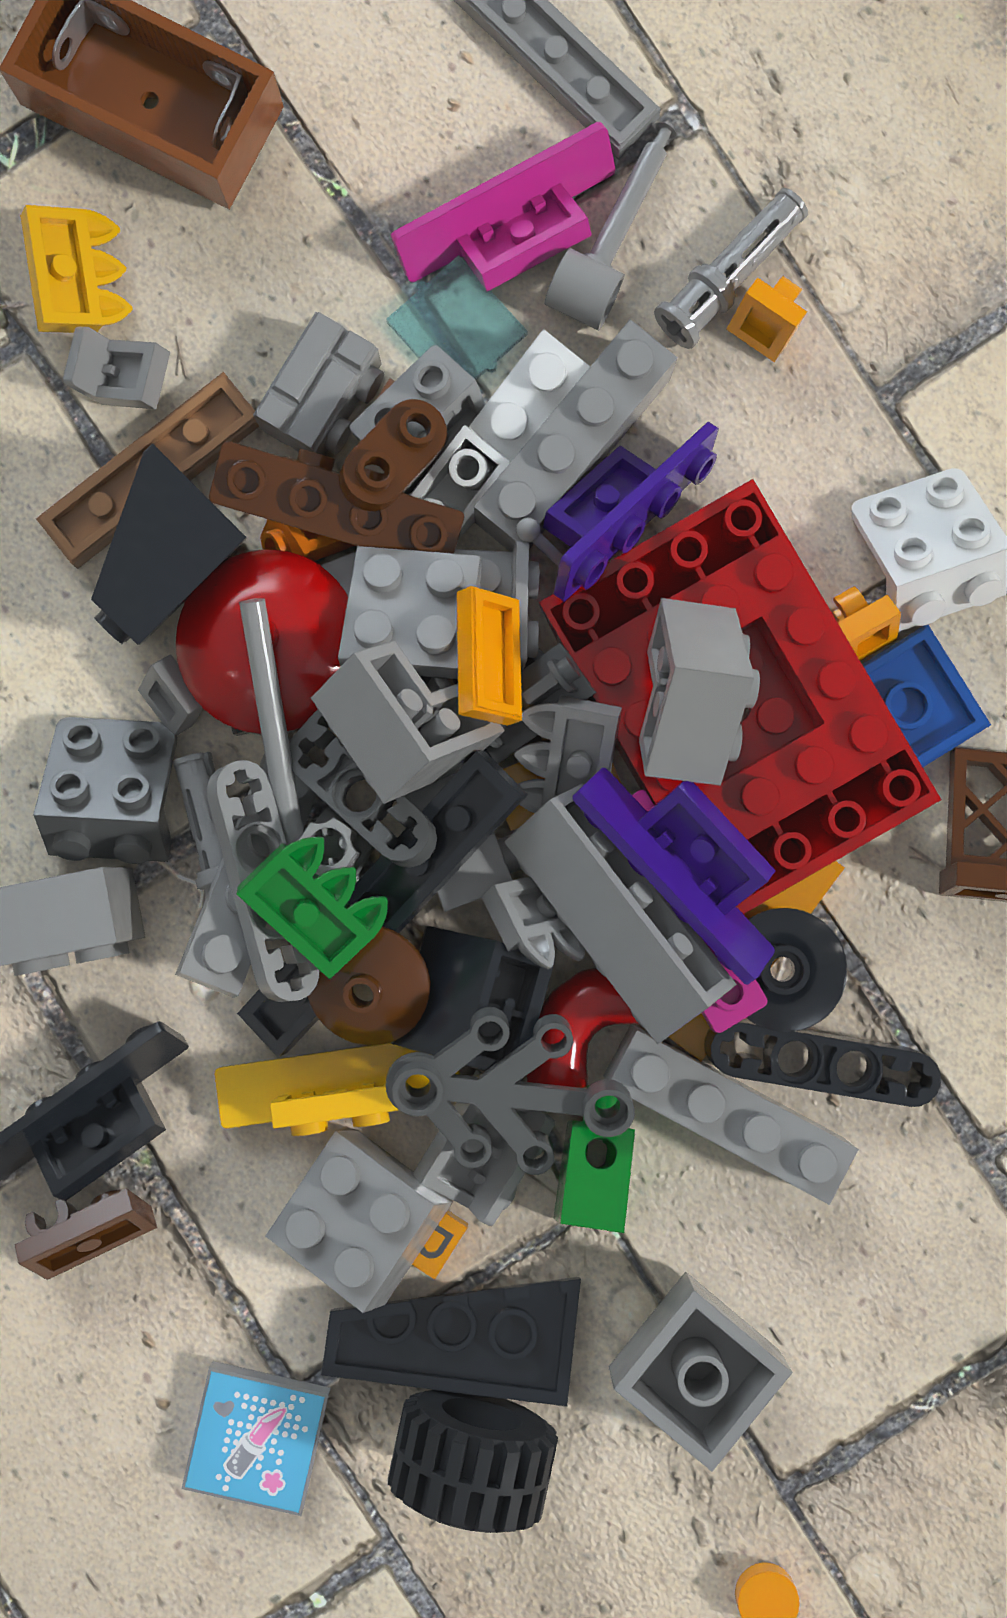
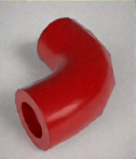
(588, 1005)

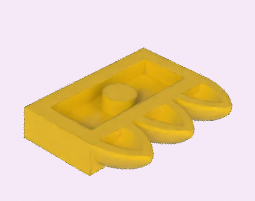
(68, 271)

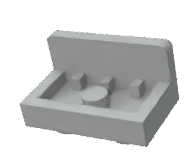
(488, 1187)

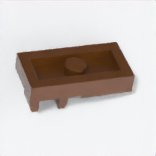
(83, 1234)

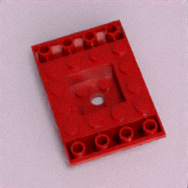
(818, 748)

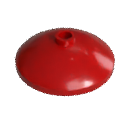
(305, 625)

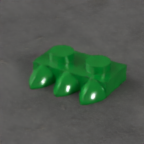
(313, 908)

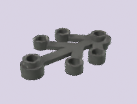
(500, 1091)

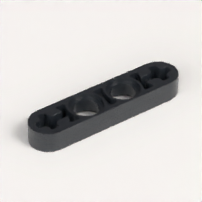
(821, 1067)

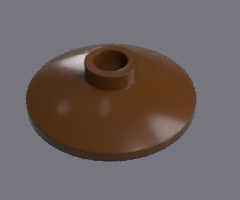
(399, 987)

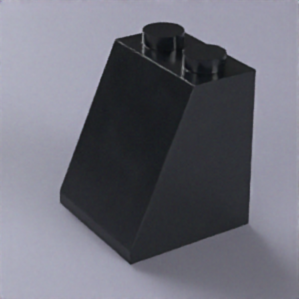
(160, 550)

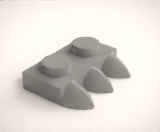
(580, 745)
(530, 922)

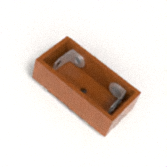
(101, 61)

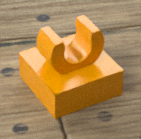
(768, 316)
(866, 625)

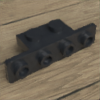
(95, 1117)

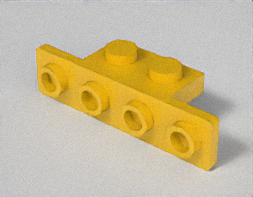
(311, 1089)

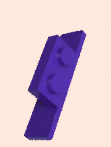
(617, 502)
(691, 860)

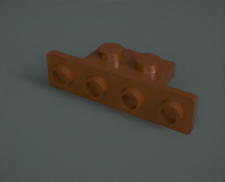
(309, 497)

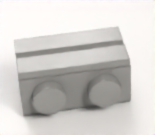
(320, 388)

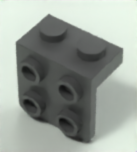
(107, 790)

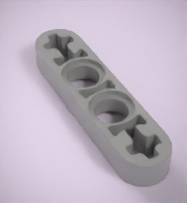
(223, 812)

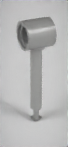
(586, 282)

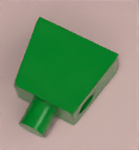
(590, 1194)

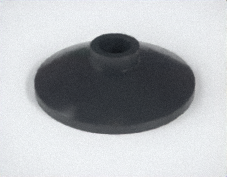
(816, 972)

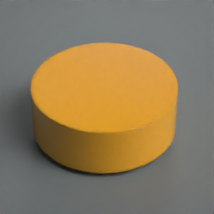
(766, 1592)

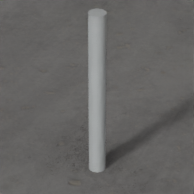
(271, 715)

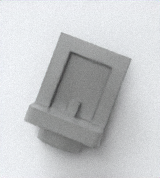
(116, 370)

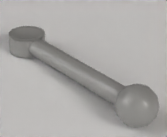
(529, 531)

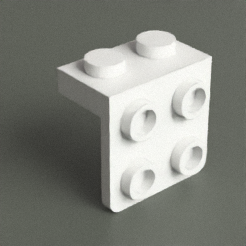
(934, 546)

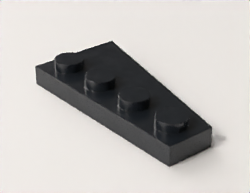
(473, 1342)

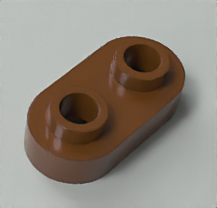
(395, 452)

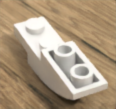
(502, 427)

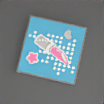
(256, 1438)

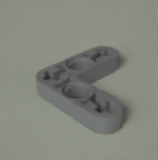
(335, 780)

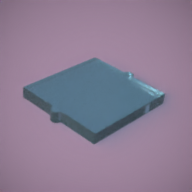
(458, 318)

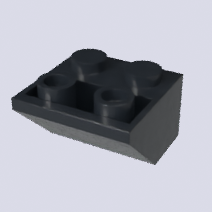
(473, 975)

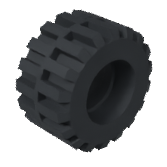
(472, 1461)

